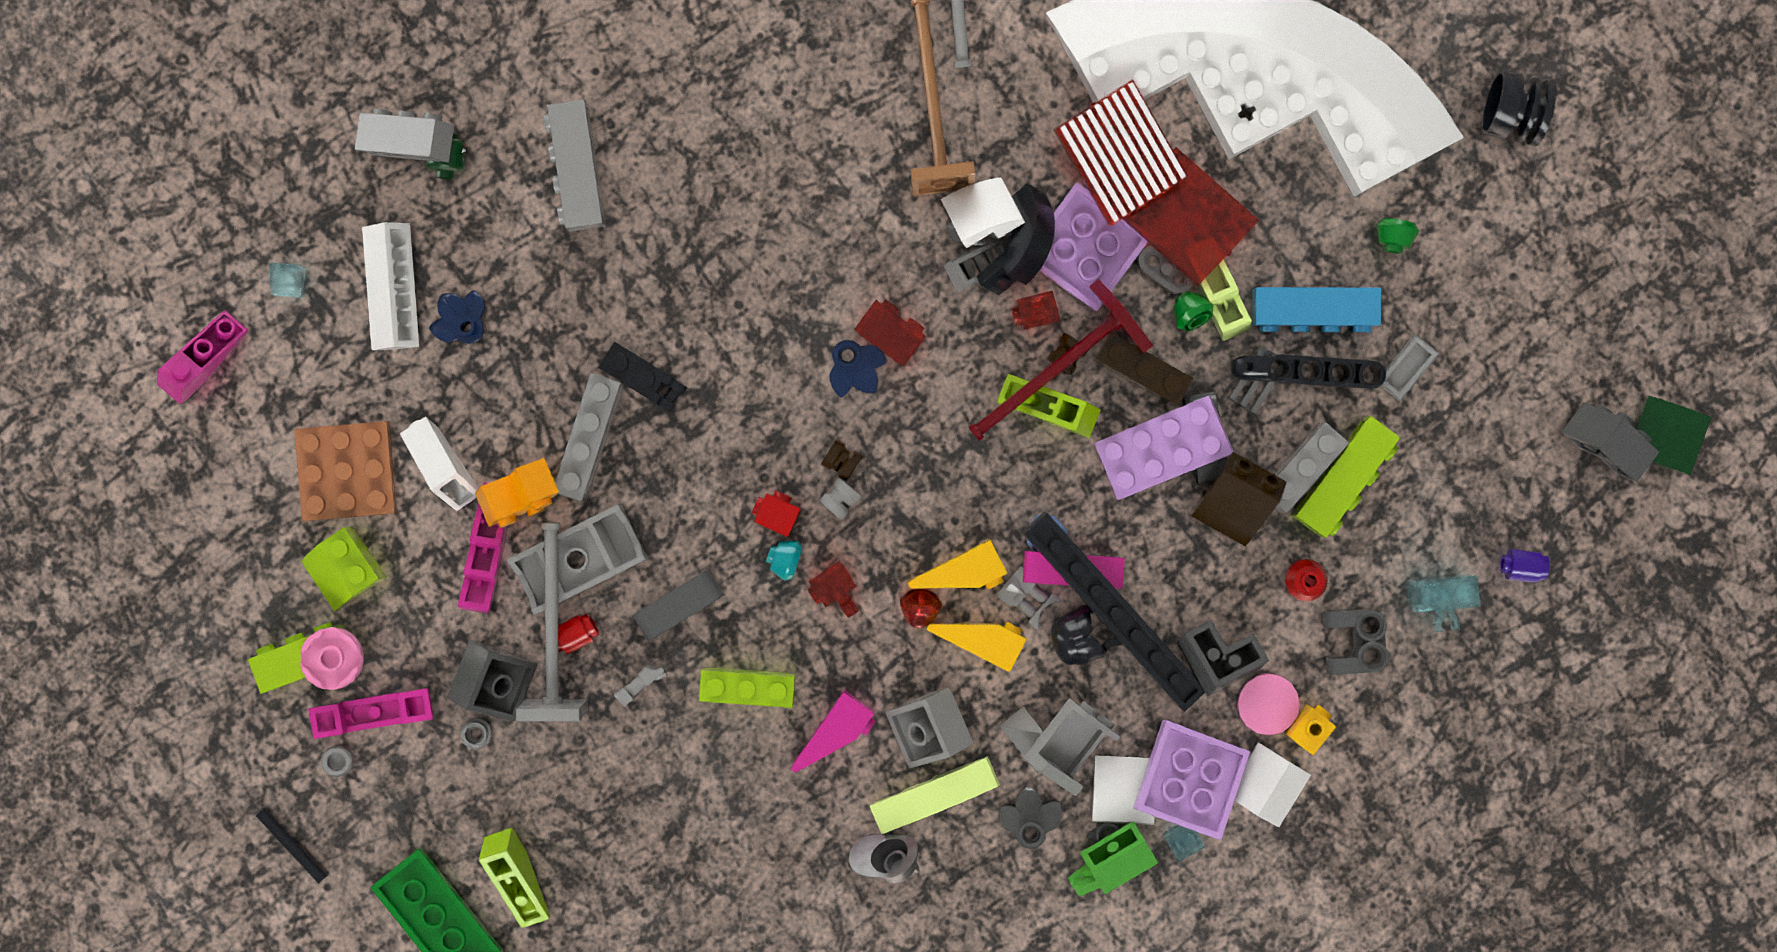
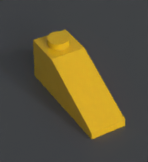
(968, 570)
(987, 640)

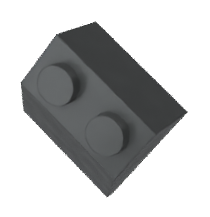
(491, 681)

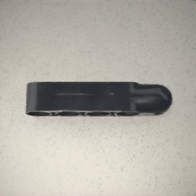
(1260, 370)

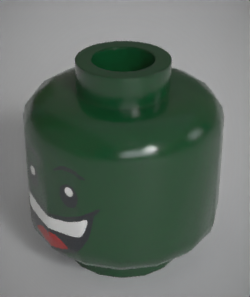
(456, 161)

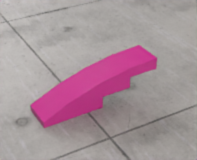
(482, 564)

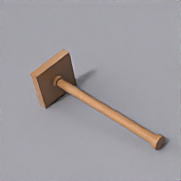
(942, 176)

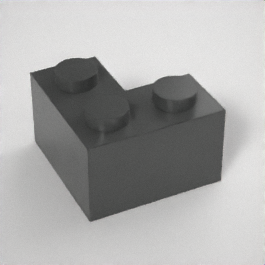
(1612, 440)
(1217, 664)

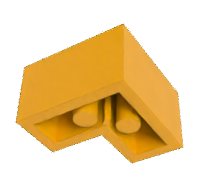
(523, 491)

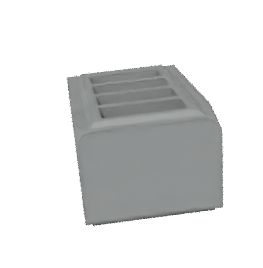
(955, 272)

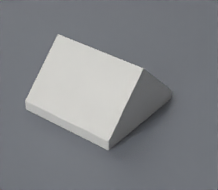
(1270, 785)

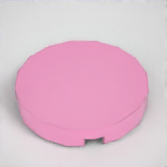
(331, 658)
(1268, 704)

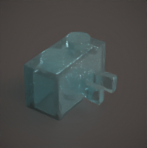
(1443, 594)

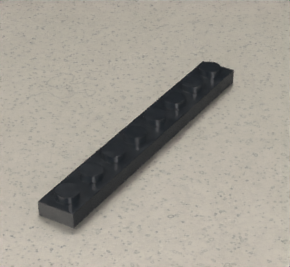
(1113, 611)

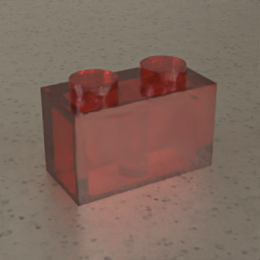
(890, 332)

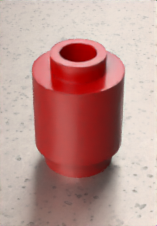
(576, 633)

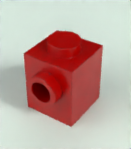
(776, 512)

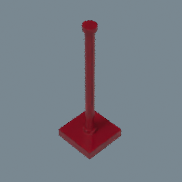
(1116, 319)

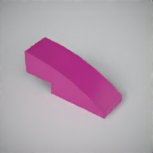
(1039, 571)

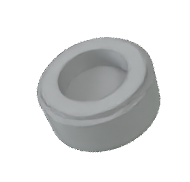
(337, 760)

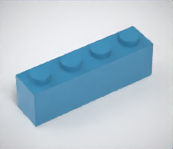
(1315, 307)

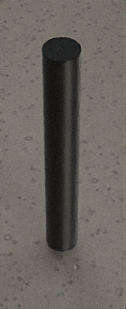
(291, 845)

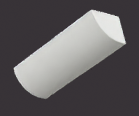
(390, 286)

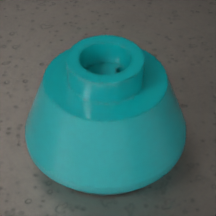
(784, 558)

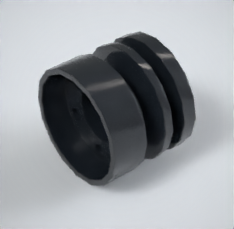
(1520, 109)

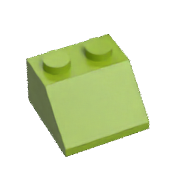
(343, 567)

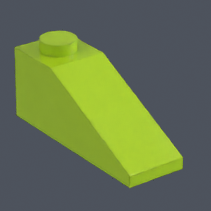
(1053, 407)
(514, 877)

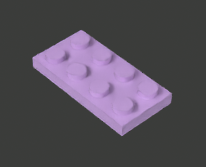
(1164, 447)

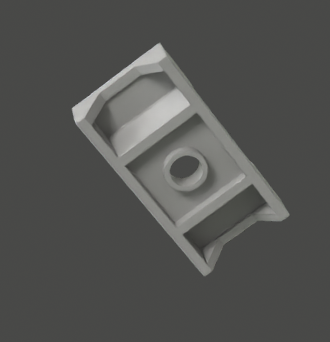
(608, 550)

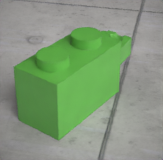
(1113, 861)

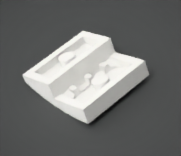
(982, 210)
(1116, 788)

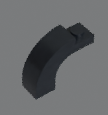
(1027, 246)

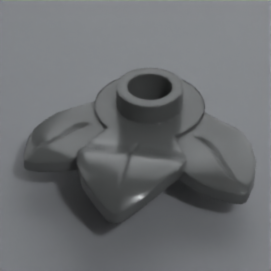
(1030, 812)

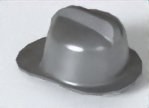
(885, 857)

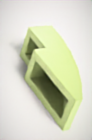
(1228, 310)

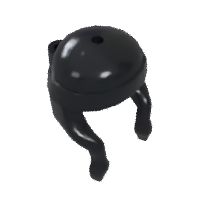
(1073, 640)

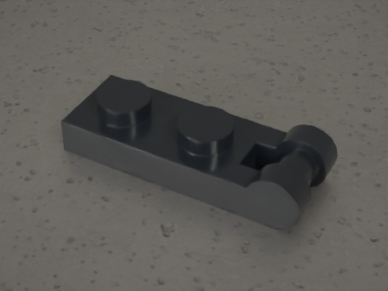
(641, 376)

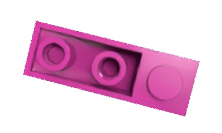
(200, 357)

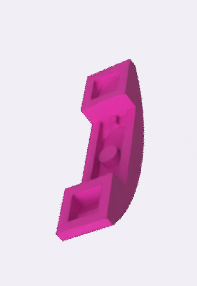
(371, 712)

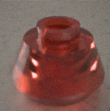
(920, 607)

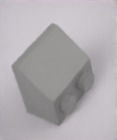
(929, 728)

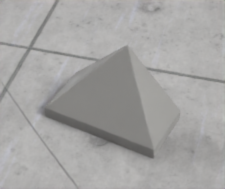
(1022, 731)

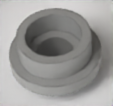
(466, 733)

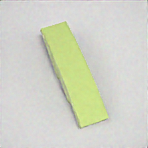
(934, 795)

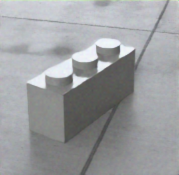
(404, 135)
(1308, 463)

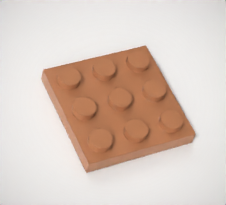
(345, 471)

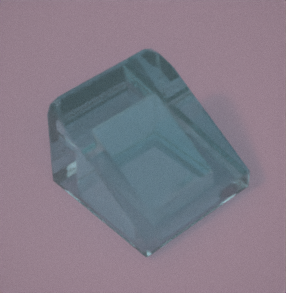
(287, 279)

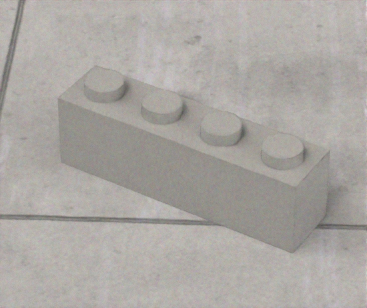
(575, 164)
(588, 437)

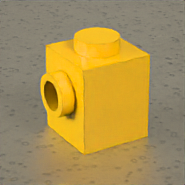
(1311, 728)

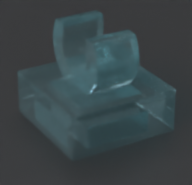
(1183, 842)

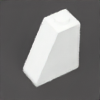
(439, 464)

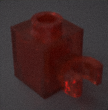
(1036, 311)
(834, 585)

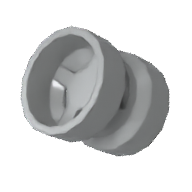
(840, 498)

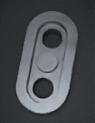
(1163, 272)

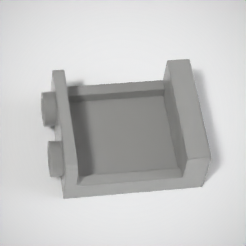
(1069, 743)

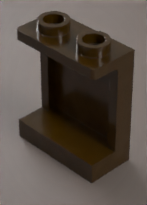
(1240, 499)

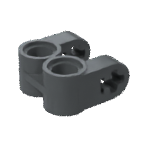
(1362, 641)

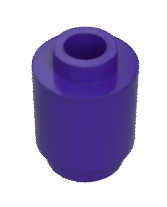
(1524, 566)

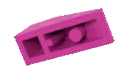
(840, 727)

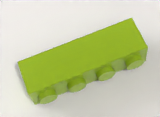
(1346, 477)

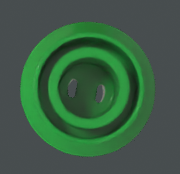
(1396, 234)
(1192, 311)

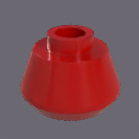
(1299, 574)

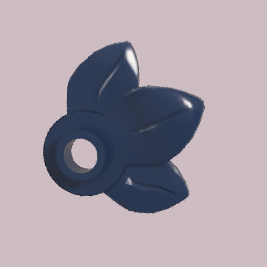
(456, 315)
(859, 371)

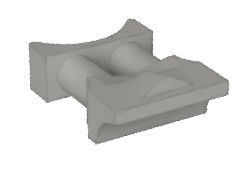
(1015, 591)
(644, 678)

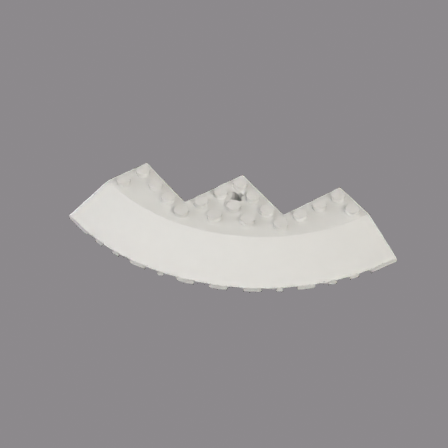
(1275, 63)

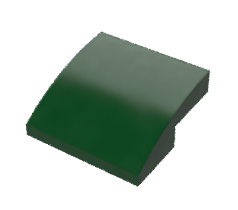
(1674, 433)

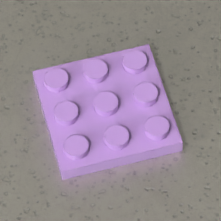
(1088, 248)
(1191, 780)

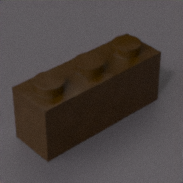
(1143, 369)

